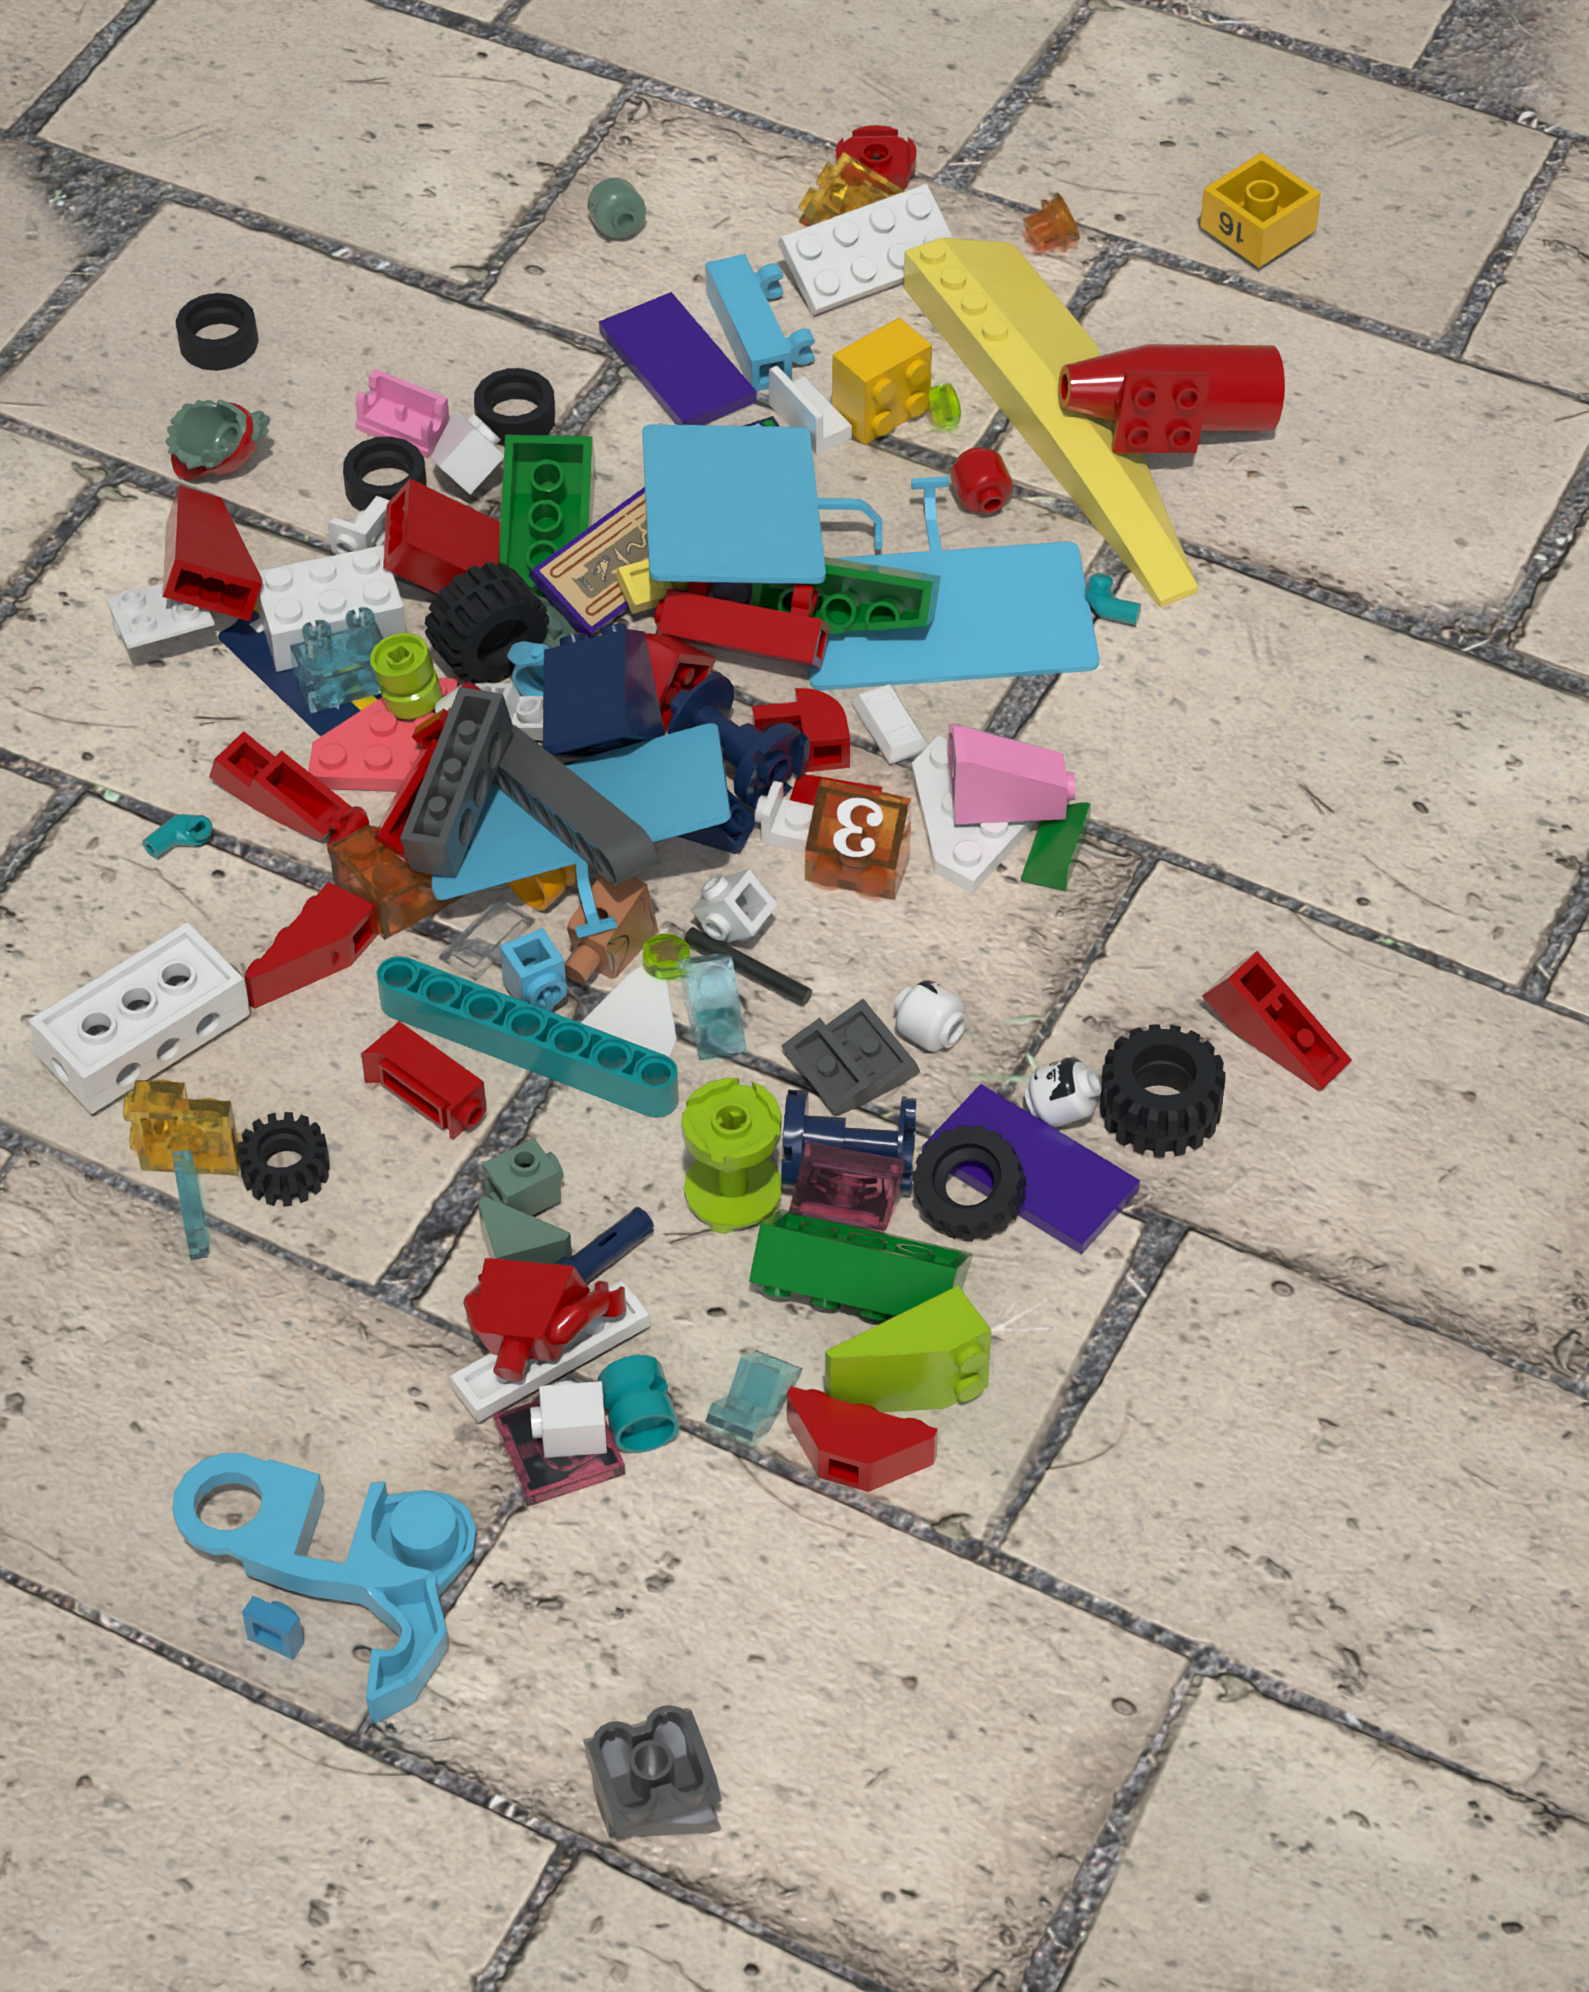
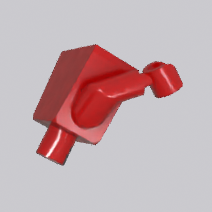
(534, 1311)

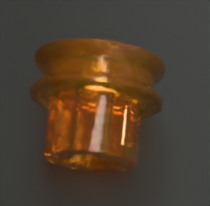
(1051, 224)

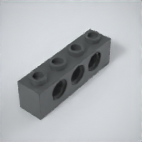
(457, 782)

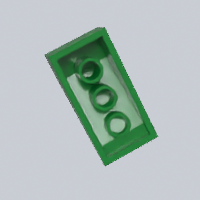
(544, 498)

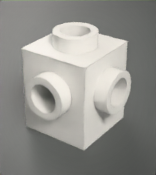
(733, 906)

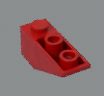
(318, 943)

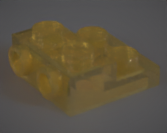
(844, 189)
(170, 1122)

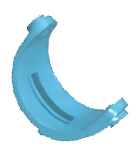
(530, 658)

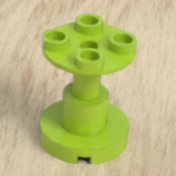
(731, 1136)

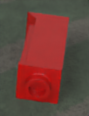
(425, 1079)

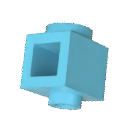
(534, 970)

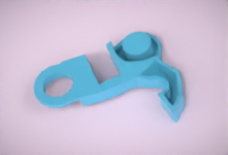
(396, 1567)

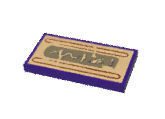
(583, 572)

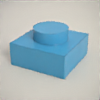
(273, 1626)

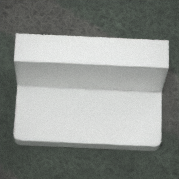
(806, 407)

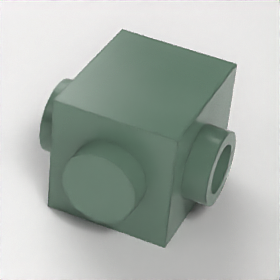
(524, 1178)

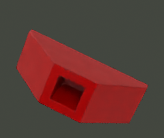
(858, 1442)

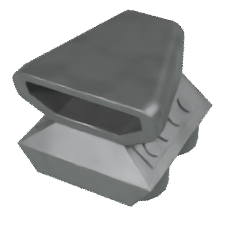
(654, 1776)

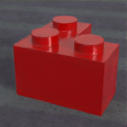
(675, 668)

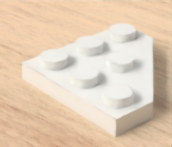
(958, 851)

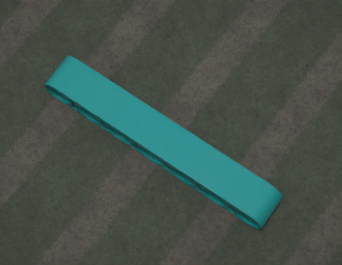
(528, 1036)

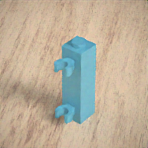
(749, 322)

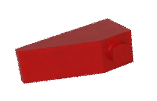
(1276, 1022)

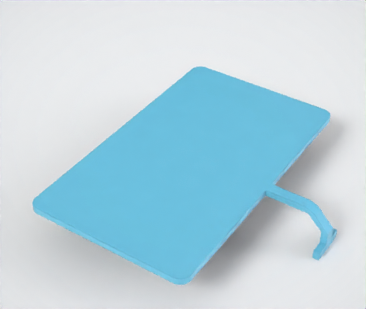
(736, 505)
(994, 616)
(660, 783)

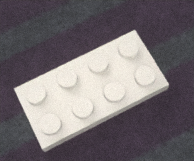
(861, 248)

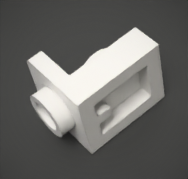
(365, 532)
(783, 821)

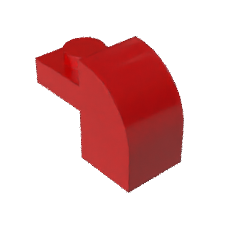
(819, 719)

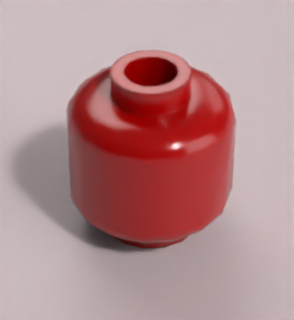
(981, 479)

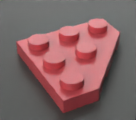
(369, 748)

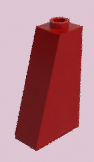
(207, 557)

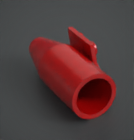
(1175, 391)

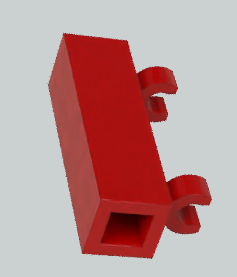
(746, 628)

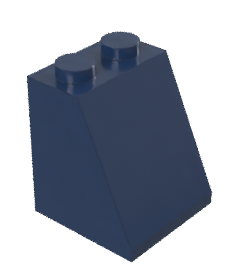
(599, 693)

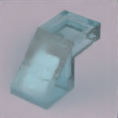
(754, 1396)

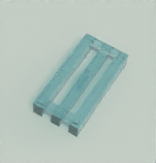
(190, 1204)

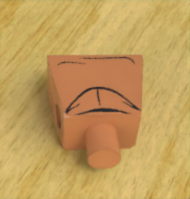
(615, 948)

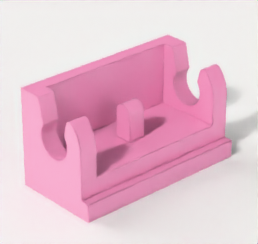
(402, 412)

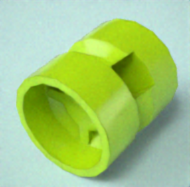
(406, 675)

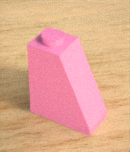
(1005, 778)

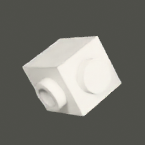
(570, 1419)

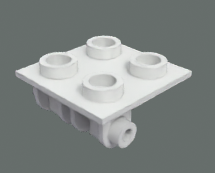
(147, 617)

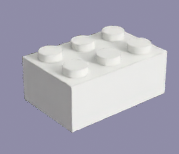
(326, 592)

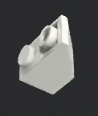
(467, 451)

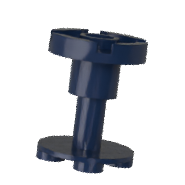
(754, 753)
(832, 1132)

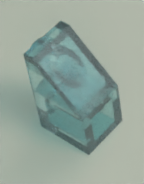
(713, 1005)

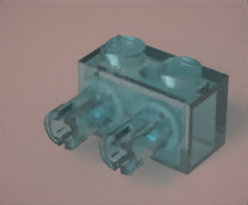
(336, 665)

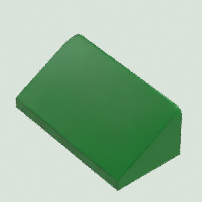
(1057, 848)

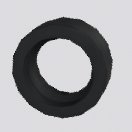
(221, 352)
(515, 384)
(377, 454)

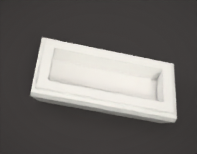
(889, 724)

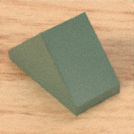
(520, 1236)

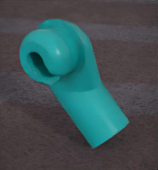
(1106, 603)
(178, 830)

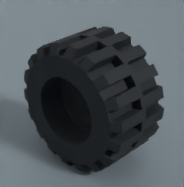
(481, 620)
(1167, 1060)

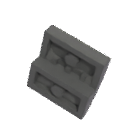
(850, 1058)

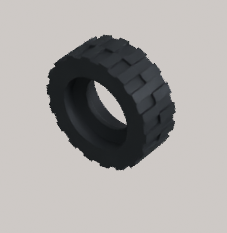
(961, 1146)

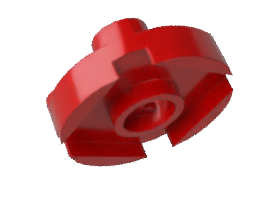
(896, 154)

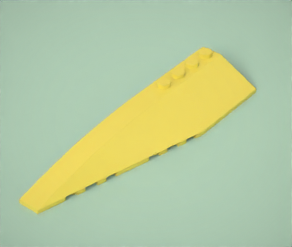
(1015, 343)

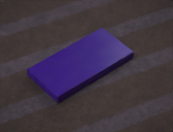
(677, 361)
(1068, 1186)

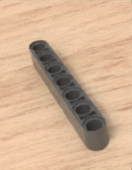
(573, 810)

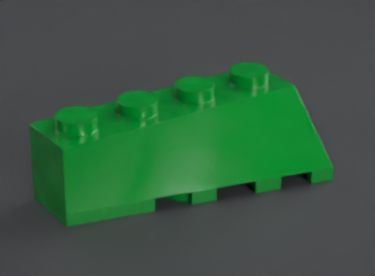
(861, 597)

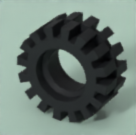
(289, 1180)

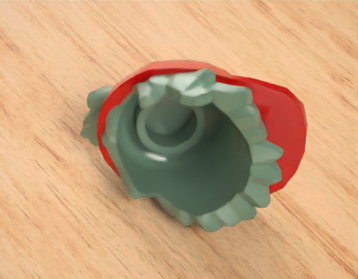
(213, 438)

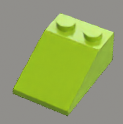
(914, 1359)

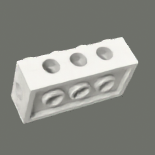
(139, 1017)

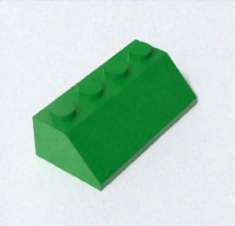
(852, 1265)

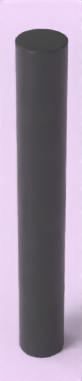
(750, 967)

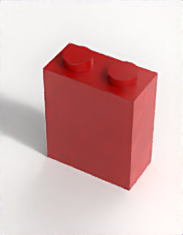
(436, 537)

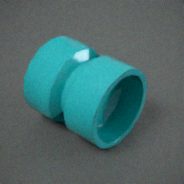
(639, 1404)

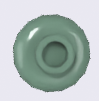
(616, 208)

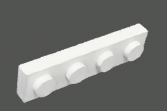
(486, 1393)

